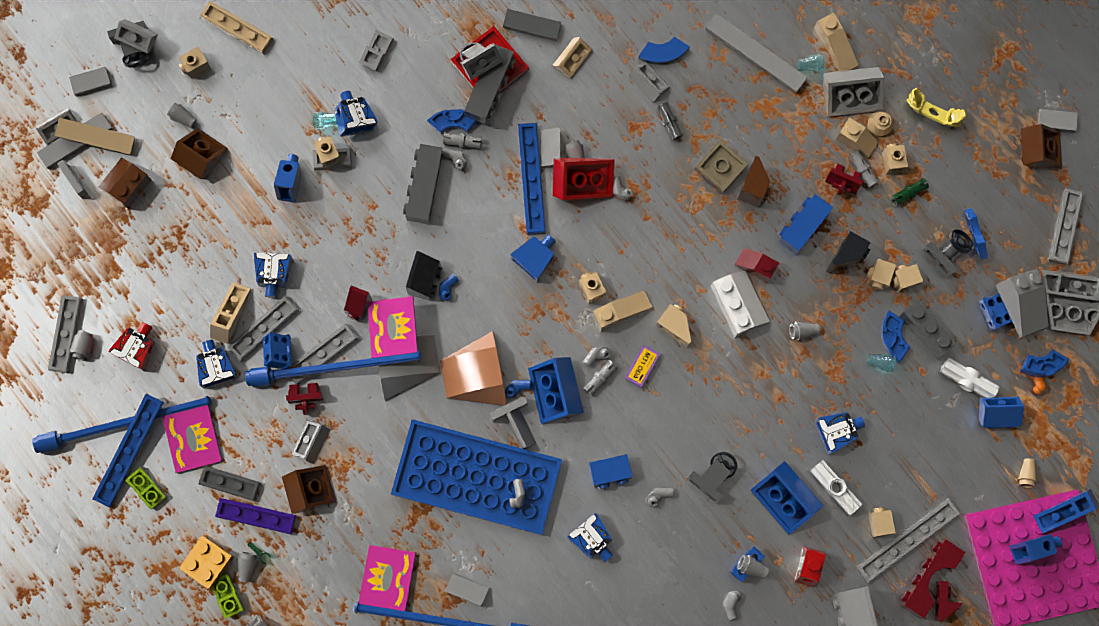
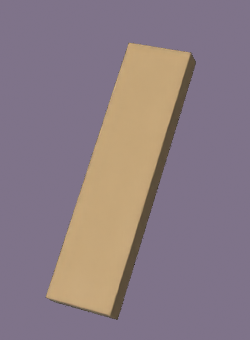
(236, 27)
(95, 136)

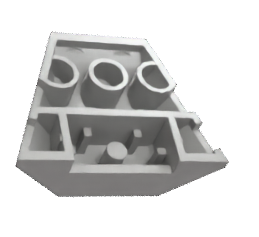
(1072, 301)
(401, 376)

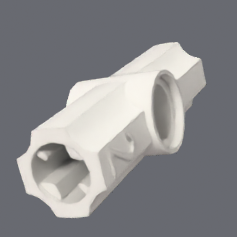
(969, 379)
(845, 497)

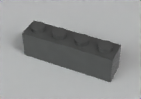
(488, 88)
(424, 183)

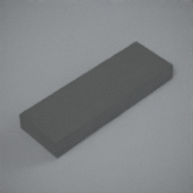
(531, 24)
(229, 483)

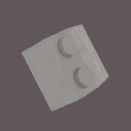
(1025, 301)
(855, 608)

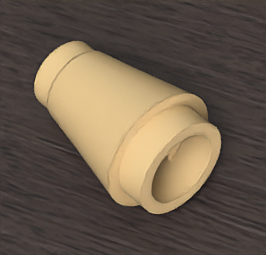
(1028, 474)

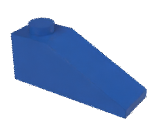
(1066, 511)

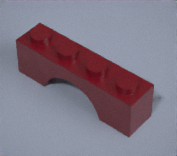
(918, 599)

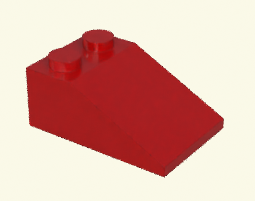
(583, 178)

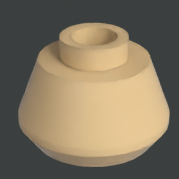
(880, 123)

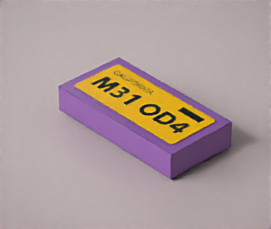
(642, 366)

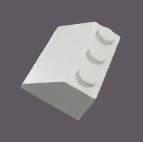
(739, 303)

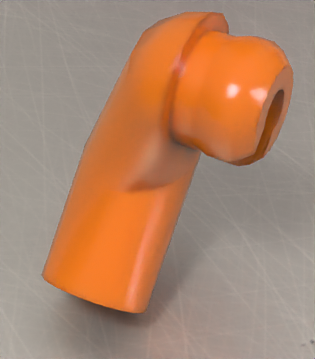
(1040, 384)

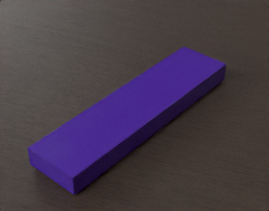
(255, 516)

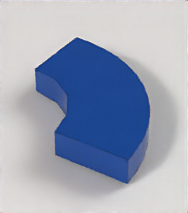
(664, 52)
(451, 119)
(973, 226)
(893, 337)
(1044, 366)

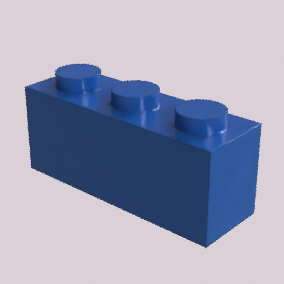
(804, 223)

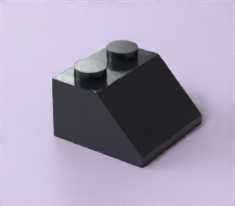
(851, 251)
(423, 276)

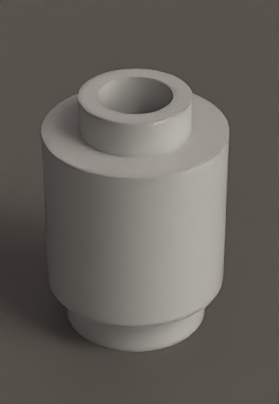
(81, 345)

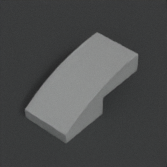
(376, 51)

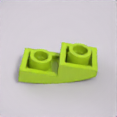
(145, 488)
(227, 596)

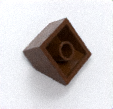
(1041, 147)
(198, 153)
(125, 183)
(755, 188)
(308, 489)

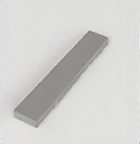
(756, 53)
(908, 540)

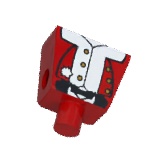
(134, 346)
(810, 567)

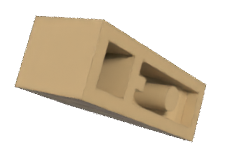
(836, 42)
(621, 310)
(229, 313)

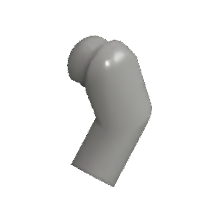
(457, 157)
(595, 354)
(520, 494)

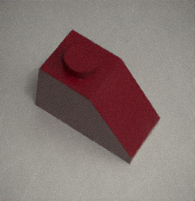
(757, 264)
(356, 303)

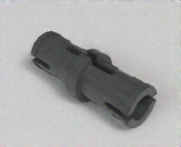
(670, 121)

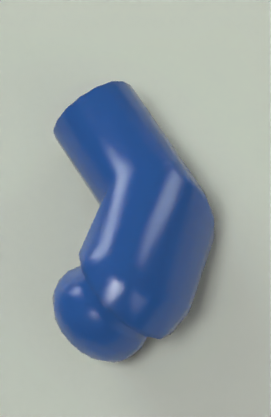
(445, 287)
(516, 386)

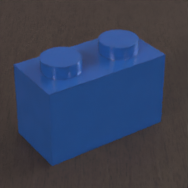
(1001, 412)
(610, 471)

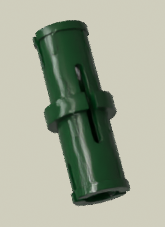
(909, 192)

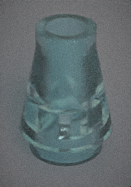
(810, 63)
(323, 119)
(882, 361)

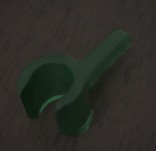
(258, 552)

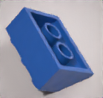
(555, 390)
(787, 497)

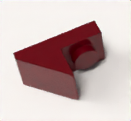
(942, 606)

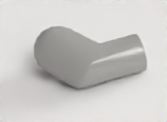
(621, 192)
(657, 494)
(730, 602)

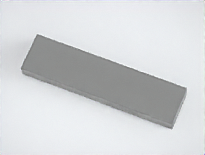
(64, 148)
(1065, 226)
(269, 322)
(64, 333)
(325, 350)

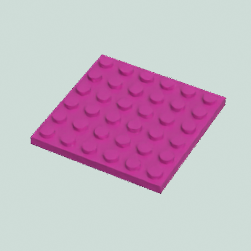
(1037, 588)

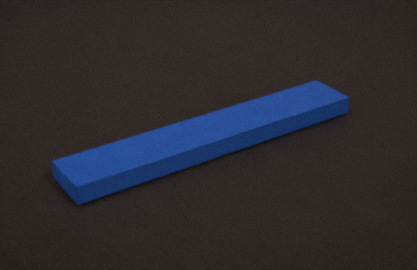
(531, 178)
(128, 450)

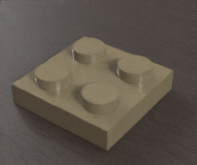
(721, 166)

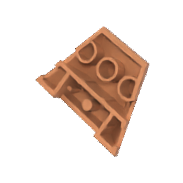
(474, 373)

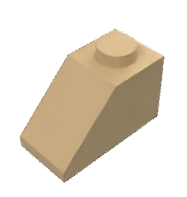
(857, 137)
(675, 324)

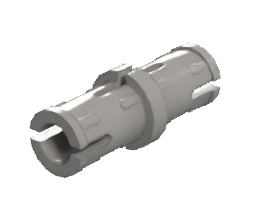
(462, 140)
(864, 168)
(600, 378)

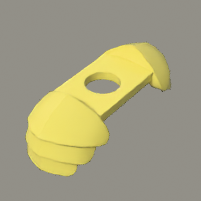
(918, 104)

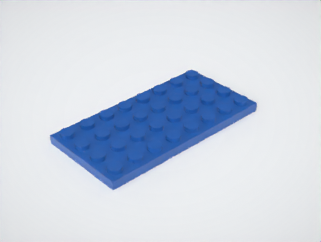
(475, 476)

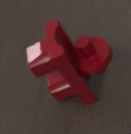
(844, 181)
(295, 396)

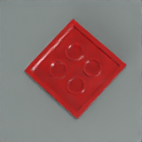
(495, 37)

